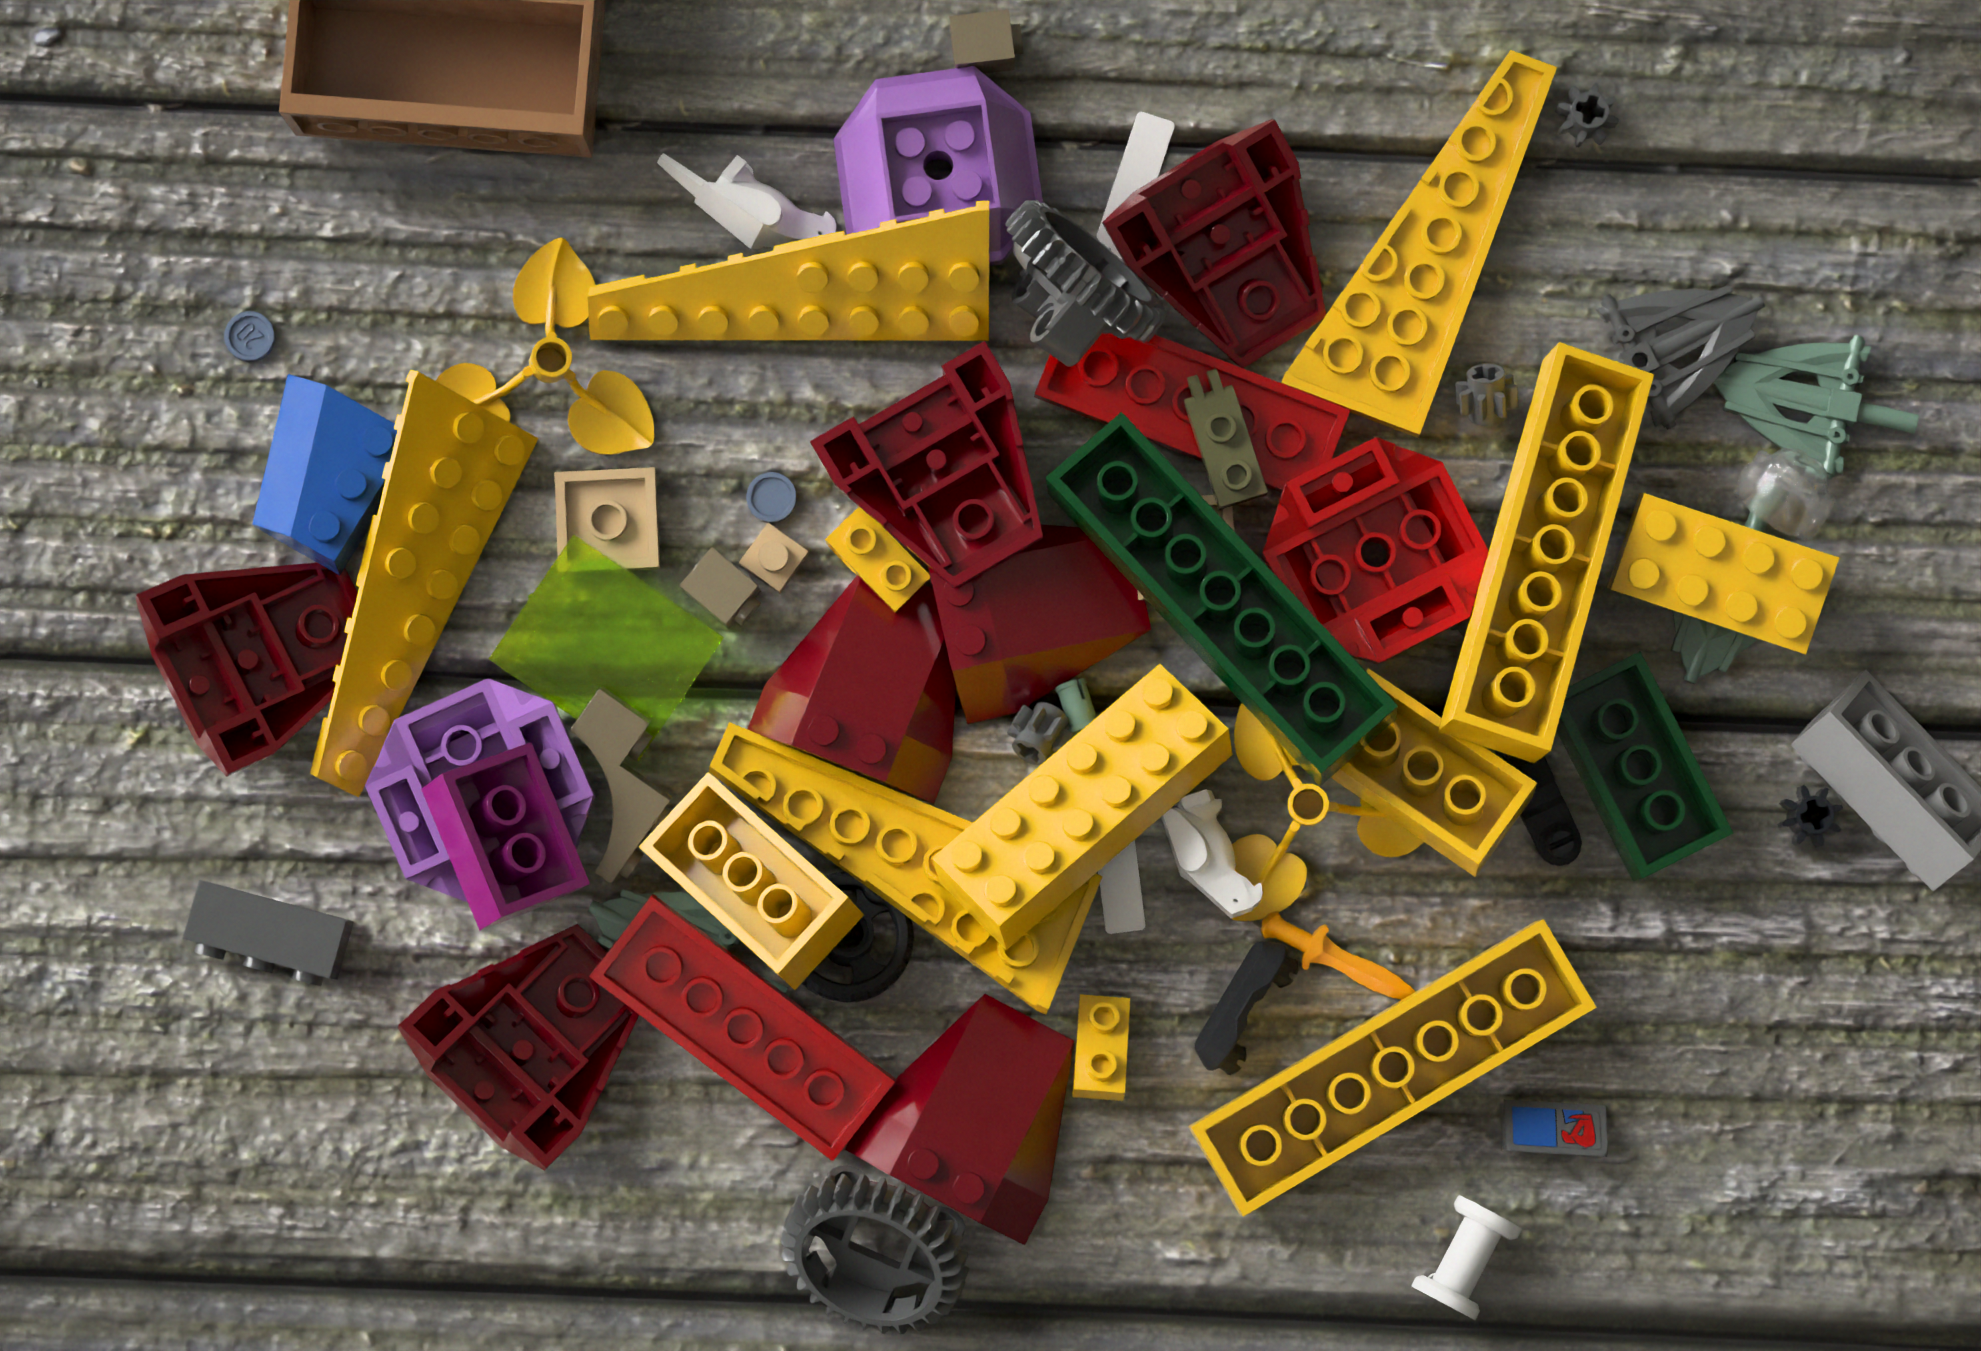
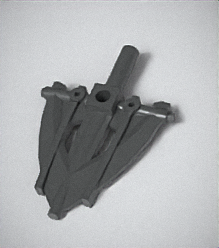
(1718, 321)

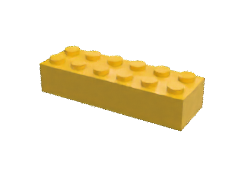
(1083, 806)

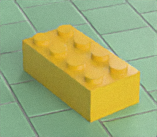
(1723, 573)
(1438, 785)
(751, 880)

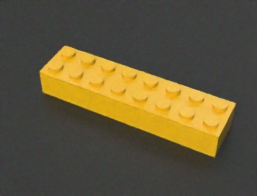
(1546, 553)
(1392, 1067)

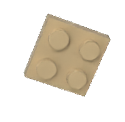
(611, 512)

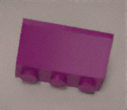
(504, 835)

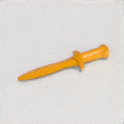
(1321, 950)

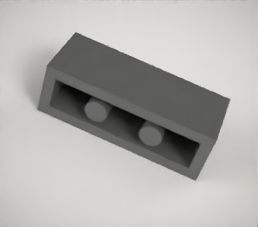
(267, 932)

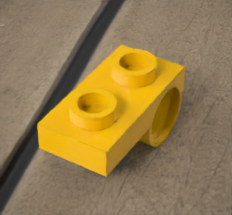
(877, 559)
(1101, 1047)

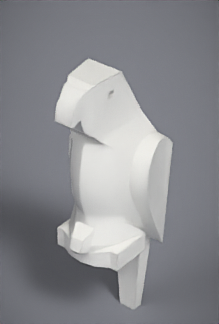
(749, 208)
(1207, 855)

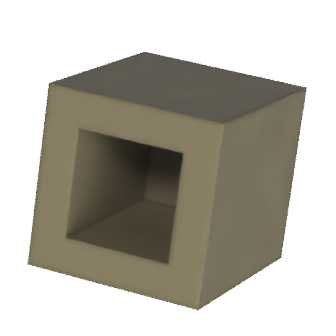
(985, 41)
(722, 589)

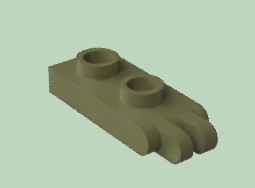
(1224, 442)

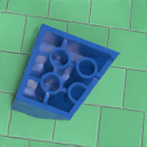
(323, 473)

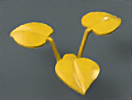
(554, 290)
(1258, 855)

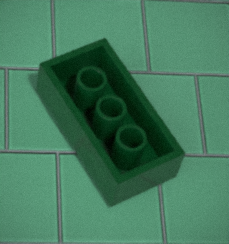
(1639, 768)

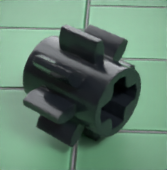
(1819, 826)

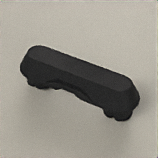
(1547, 814)
(1218, 1039)

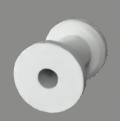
(1466, 1257)

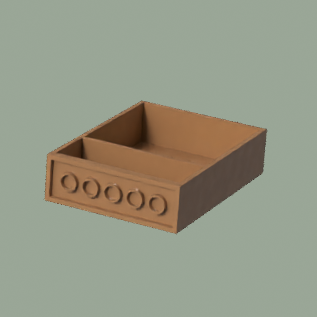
(446, 72)

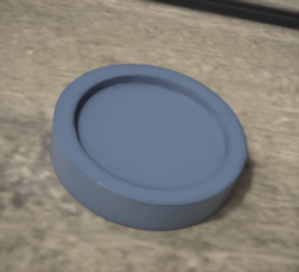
(249, 336)
(771, 497)

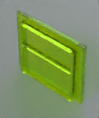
(605, 628)

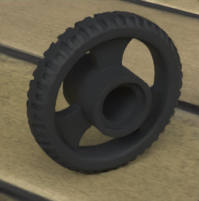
(868, 976)

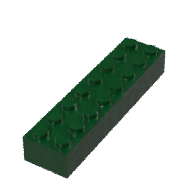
(1221, 599)

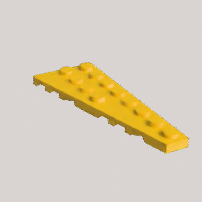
(876, 284)
(1404, 305)
(434, 517)
(889, 848)

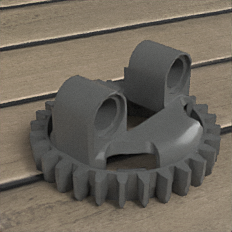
(1076, 285)
(863, 1279)

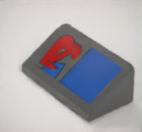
(1554, 1128)

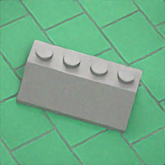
(1896, 779)

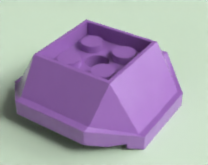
(932, 117)
(455, 733)

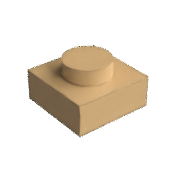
(774, 558)

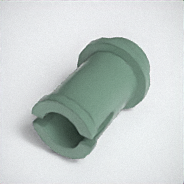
(1076, 704)

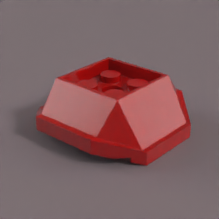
(1409, 510)

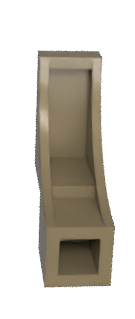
(613, 732)

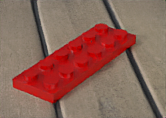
(1149, 386)
(742, 1027)

